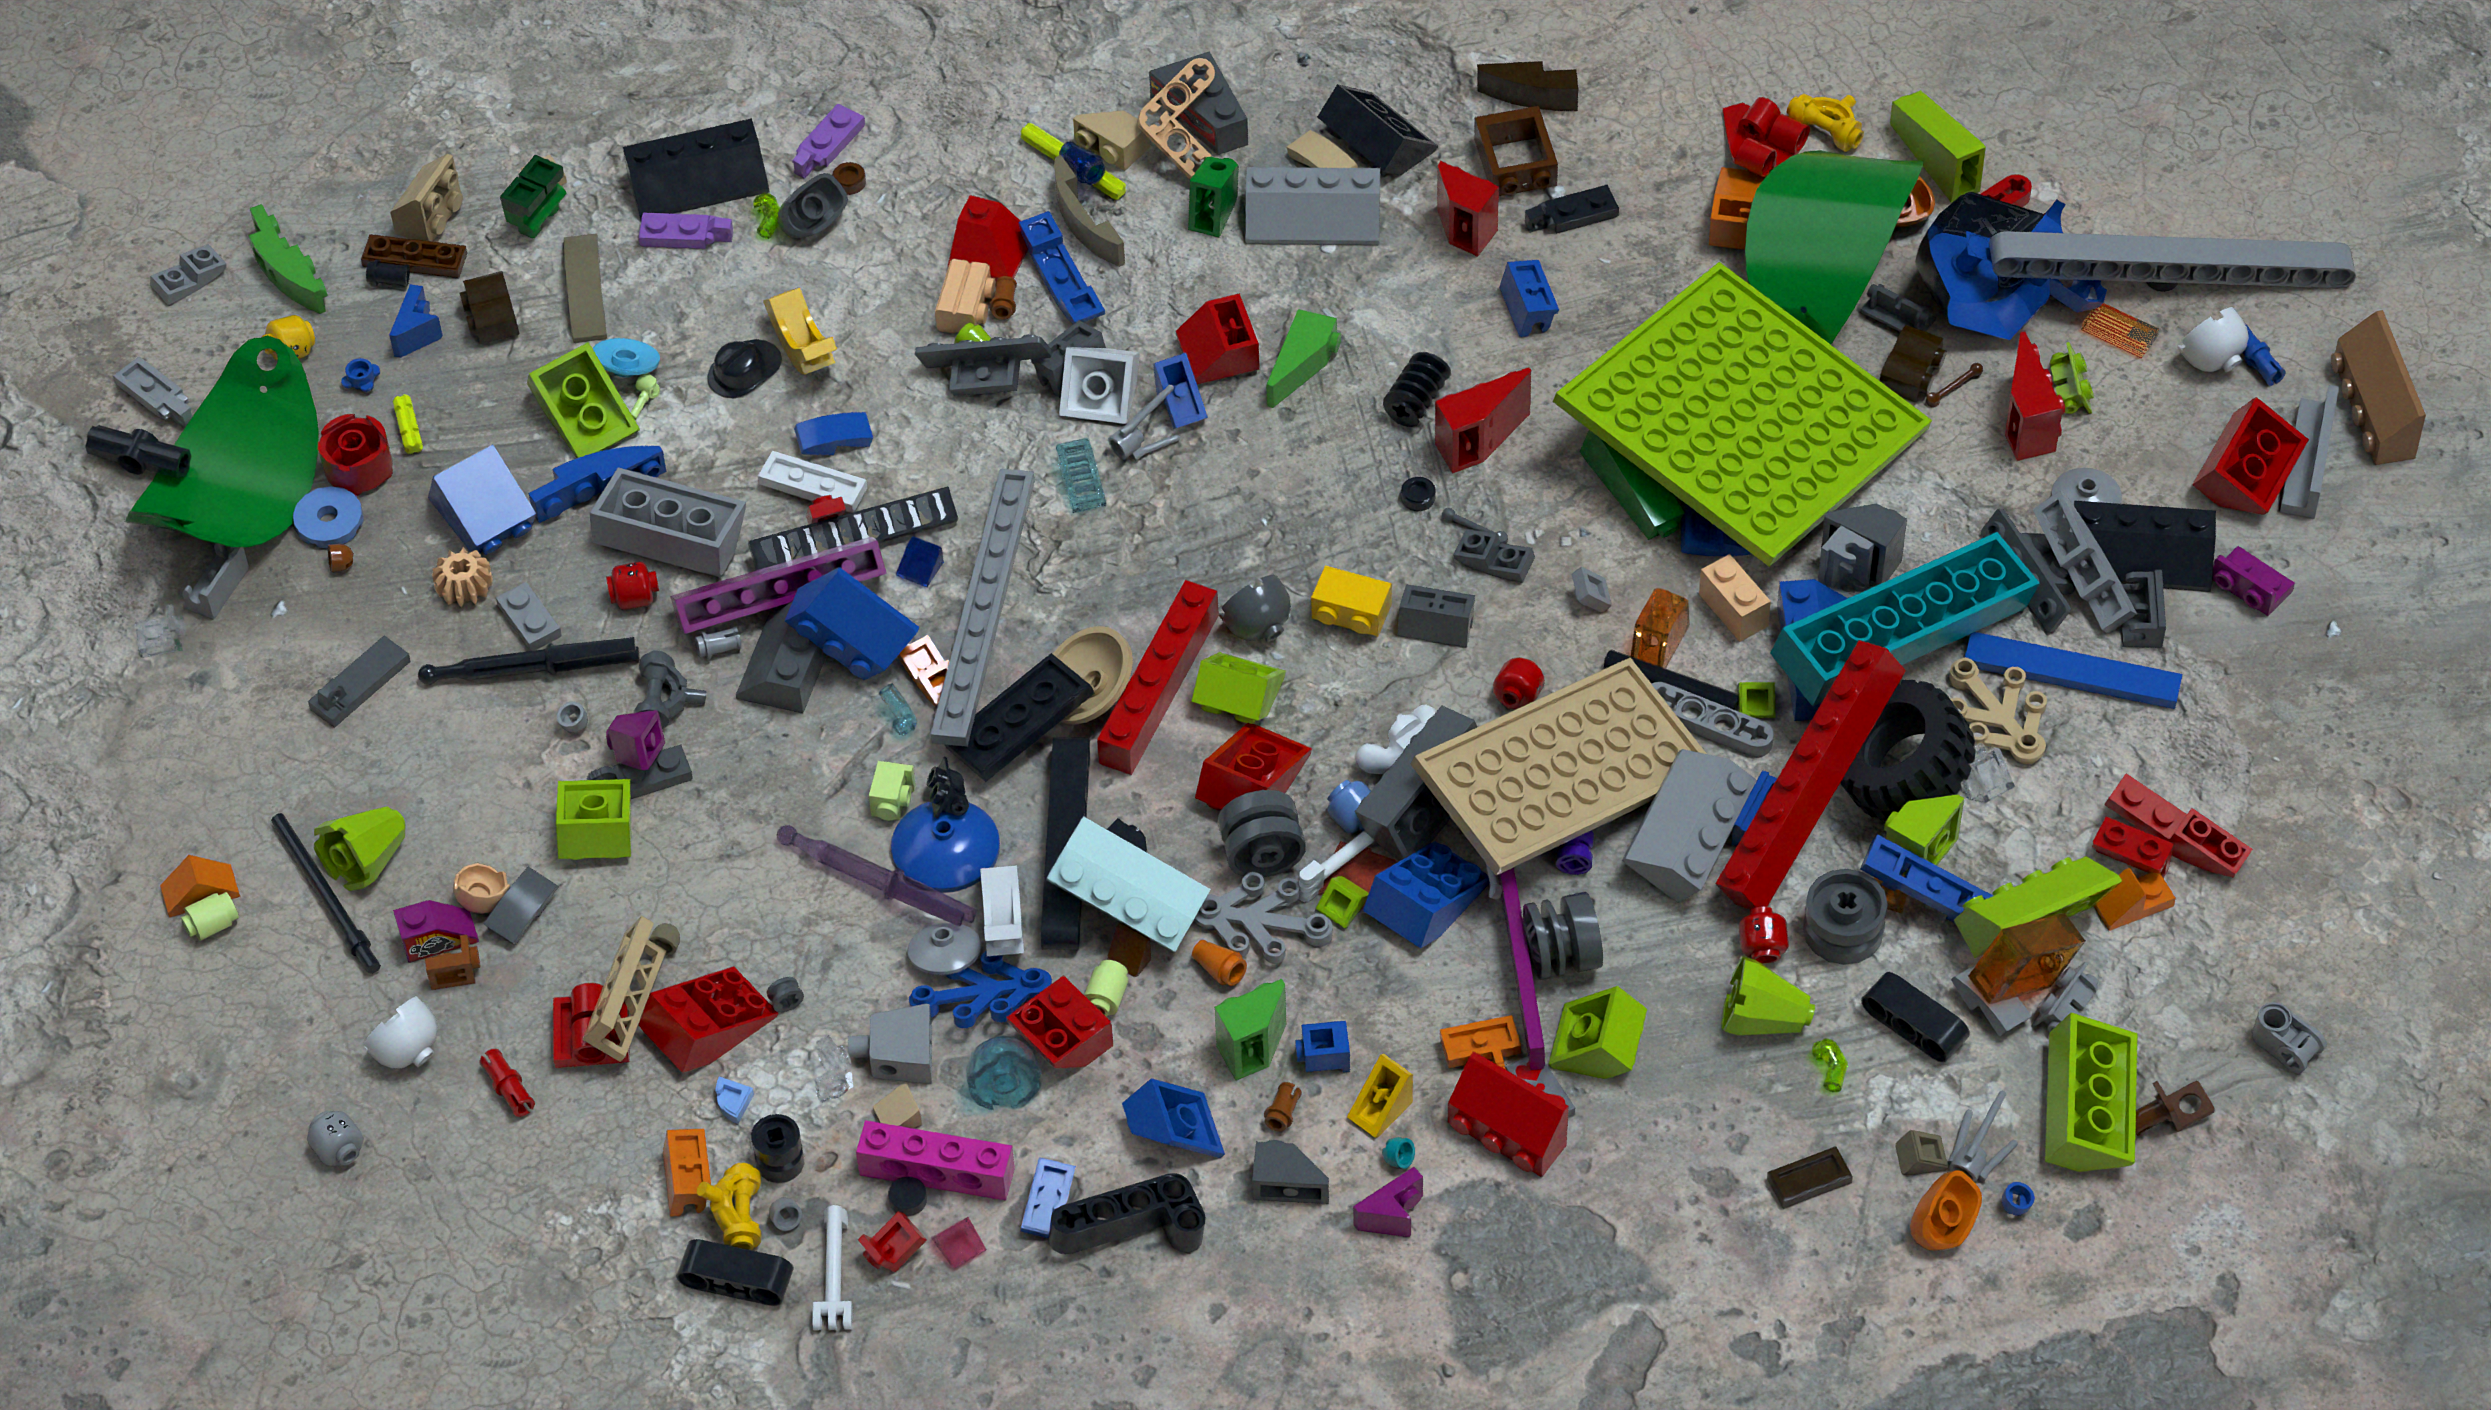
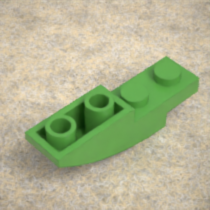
(285, 264)

